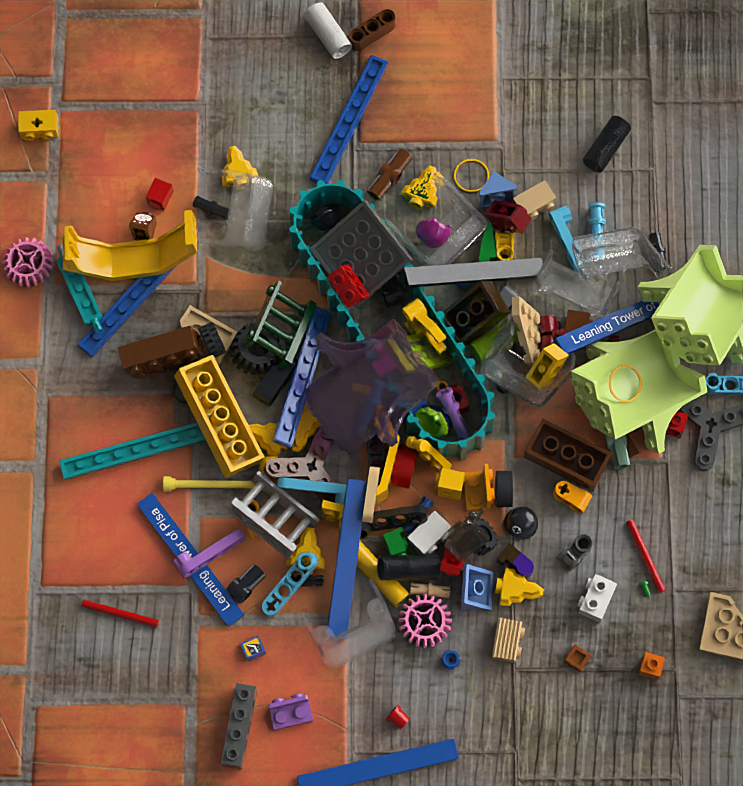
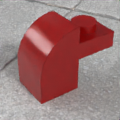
(404, 466)
(451, 565)

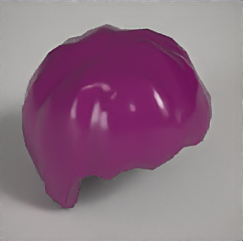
(433, 232)

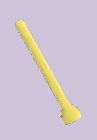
(171, 484)

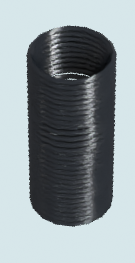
(604, 146)
(410, 566)

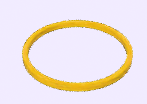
(461, 163)
(640, 383)

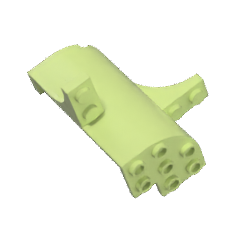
(699, 309)
(663, 391)

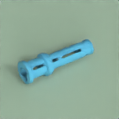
(597, 217)

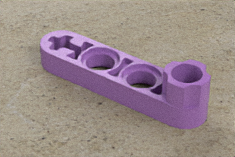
(188, 565)

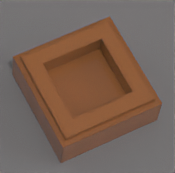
(577, 658)

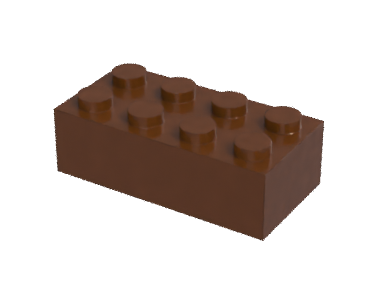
(162, 352)
(567, 455)

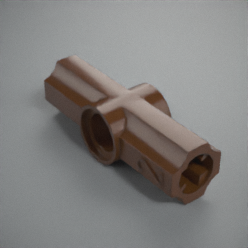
(389, 174)

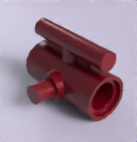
(549, 331)

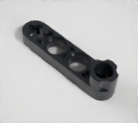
(391, 520)

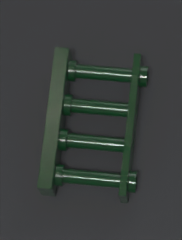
(297, 325)

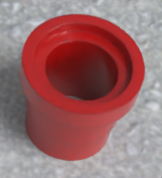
(397, 717)

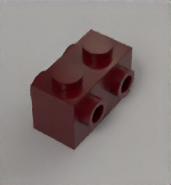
(508, 217)

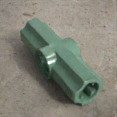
(619, 451)

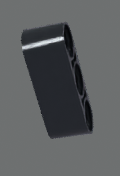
(273, 383)
(378, 456)

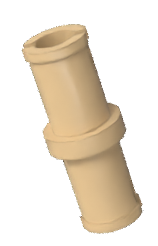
(429, 589)

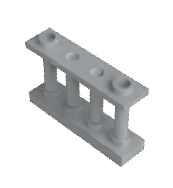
(258, 525)

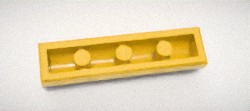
(392, 590)

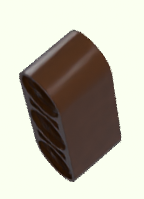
(376, 22)

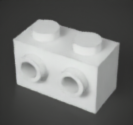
(597, 598)

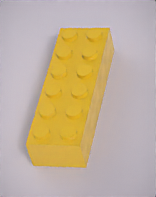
(219, 416)

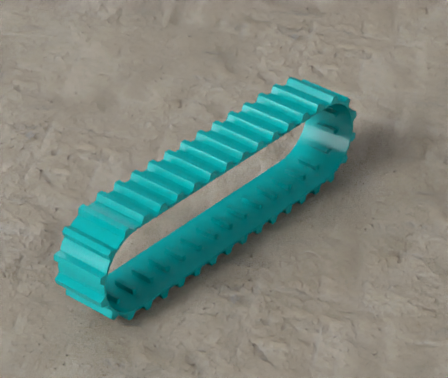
(340, 194)

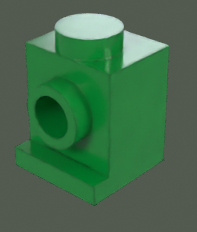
(394, 542)

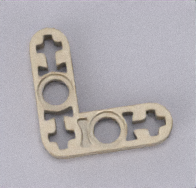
(373, 483)

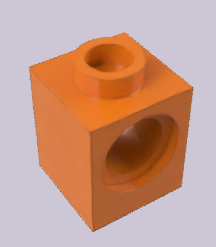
(651, 666)

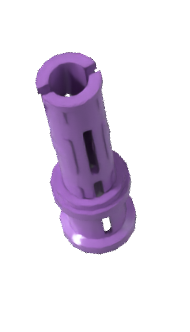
(451, 408)

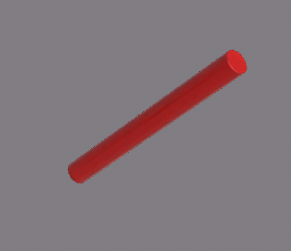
(645, 556)
(120, 613)

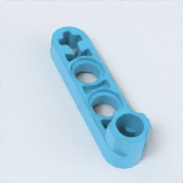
(558, 220)
(717, 380)
(314, 486)
(288, 582)

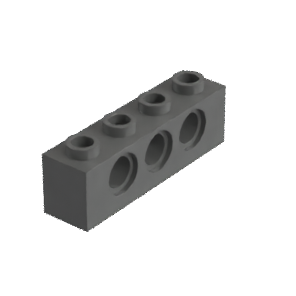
(239, 726)

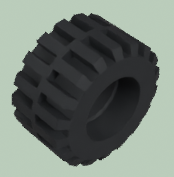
(248, 361)

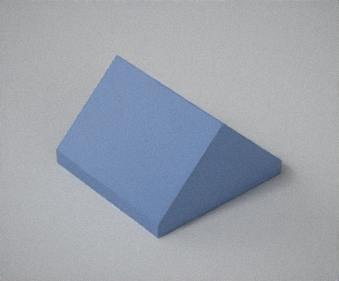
(497, 189)
(477, 588)

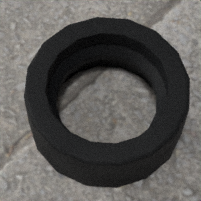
(504, 488)

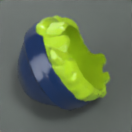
(433, 420)

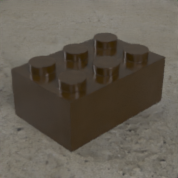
(476, 312)

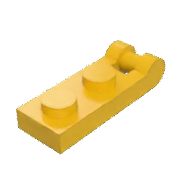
(428, 453)

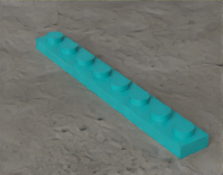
(131, 451)

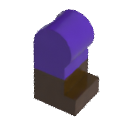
(516, 560)

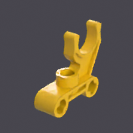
(421, 324)

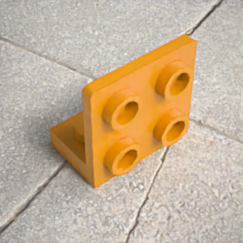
(478, 490)

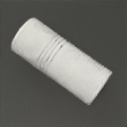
(326, 30)

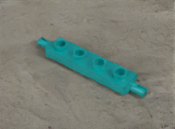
(82, 295)

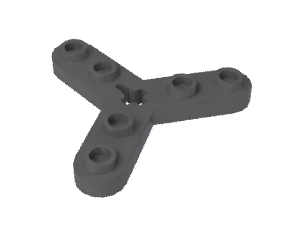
(708, 442)

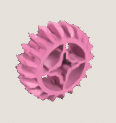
(16, 273)
(431, 626)

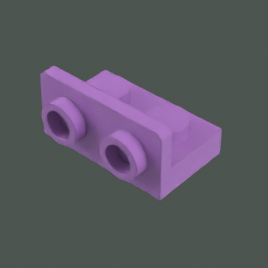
(290, 712)

